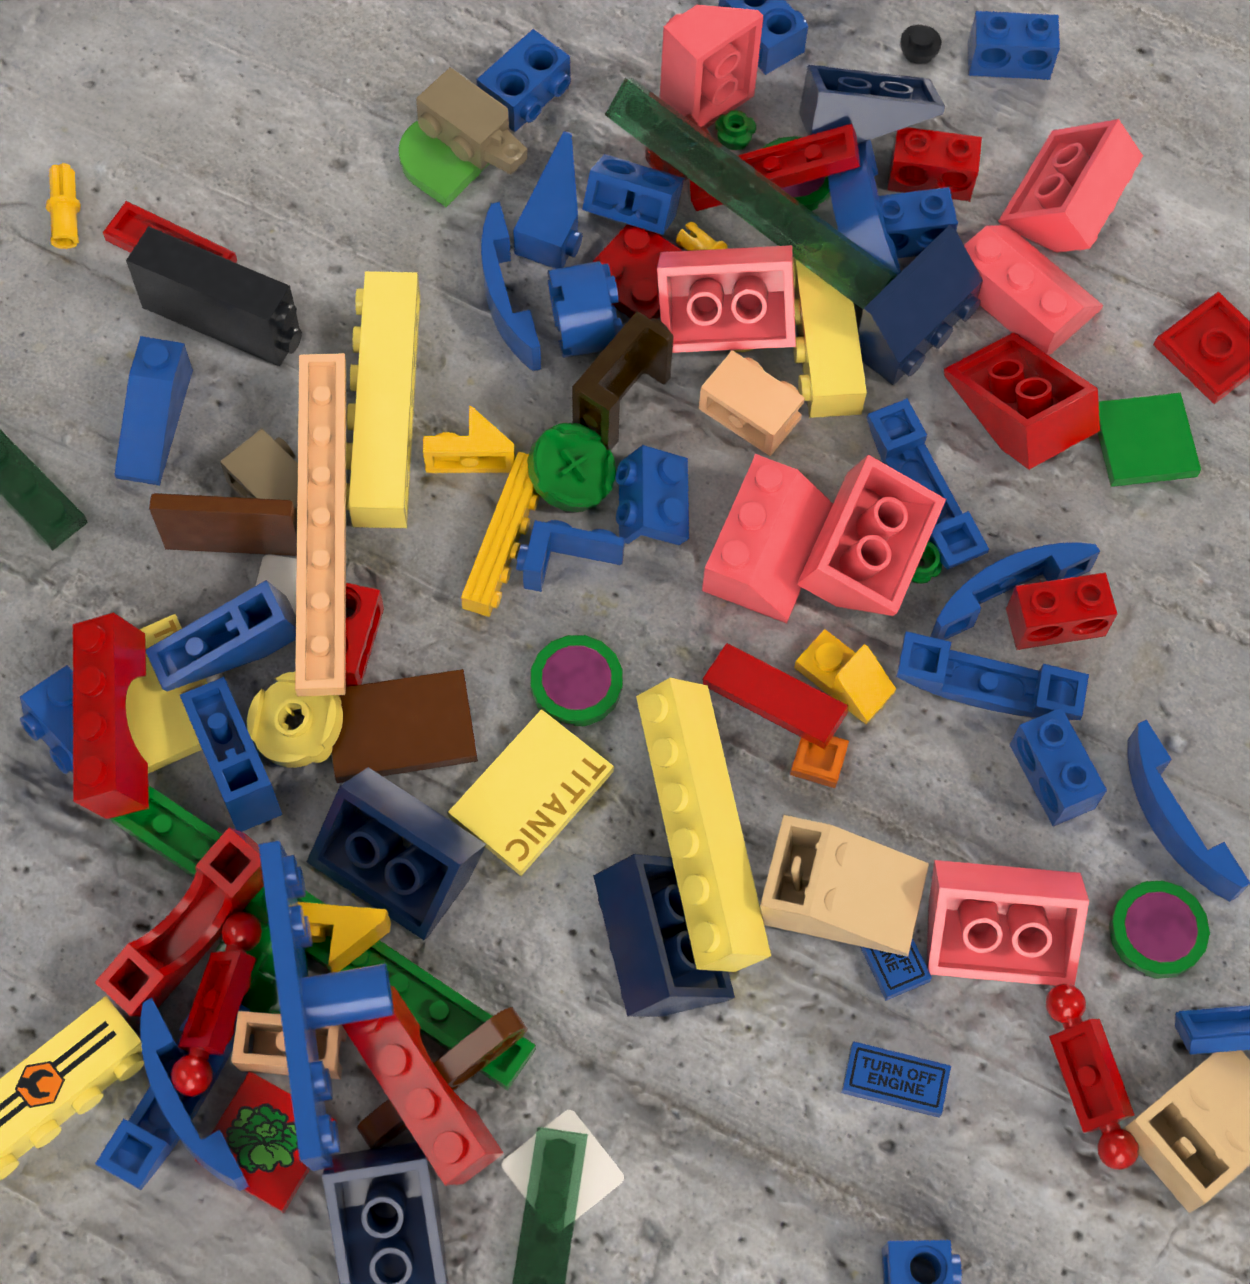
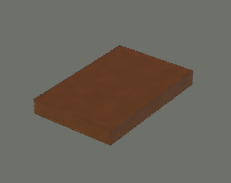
(225, 524)
(405, 726)

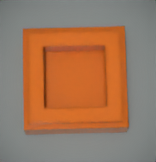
(819, 764)

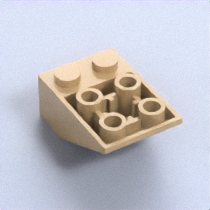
(842, 887)
(1199, 1129)

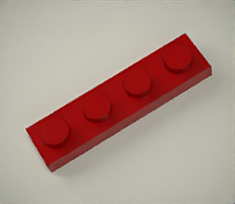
(796, 161)

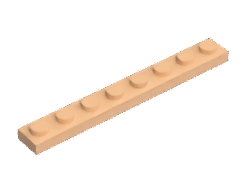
(321, 527)

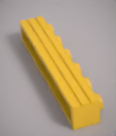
(501, 540)

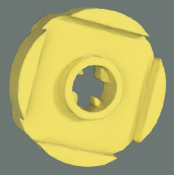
(302, 745)

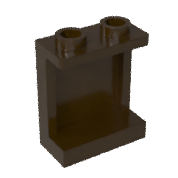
(637, 349)

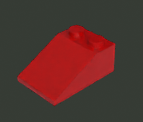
(1026, 399)

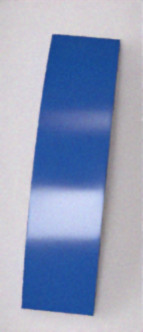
(859, 209)
(515, 328)
(902, 447)
(1051, 560)
(989, 682)
(1211, 867)
(158, 1049)
(147, 1137)

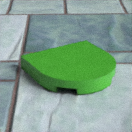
(434, 166)

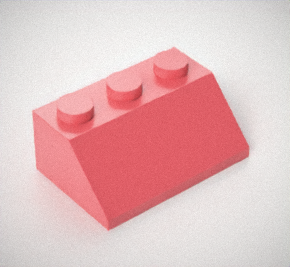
(710, 60)
(1073, 186)
(1028, 289)
(728, 298)
(871, 539)
(767, 540)
(1005, 923)

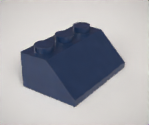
(919, 308)
(394, 852)
(653, 941)

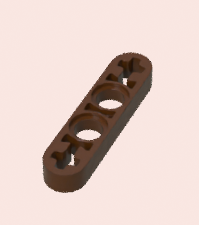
(455, 1067)

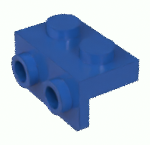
(653, 496)
(49, 716)

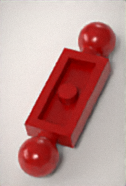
(217, 1004)
(1092, 1076)

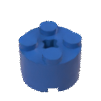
(583, 307)

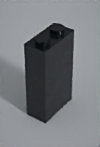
(215, 296)

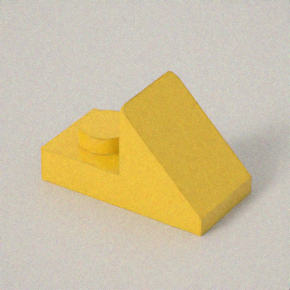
(480, 452)
(846, 675)
(351, 929)

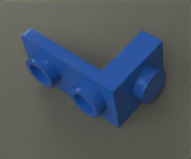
(563, 539)

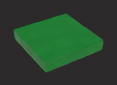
(1147, 440)

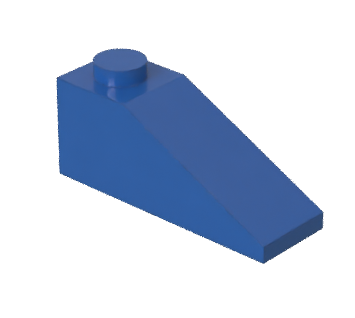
(549, 221)
(152, 409)
(225, 638)
(231, 755)

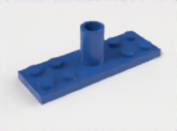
(312, 1004)

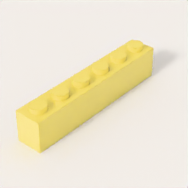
(384, 399)
(702, 827)

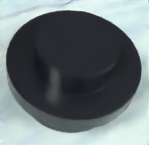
(920, 43)

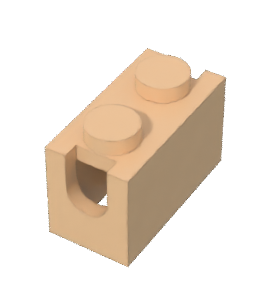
(751, 402)
(269, 1047)

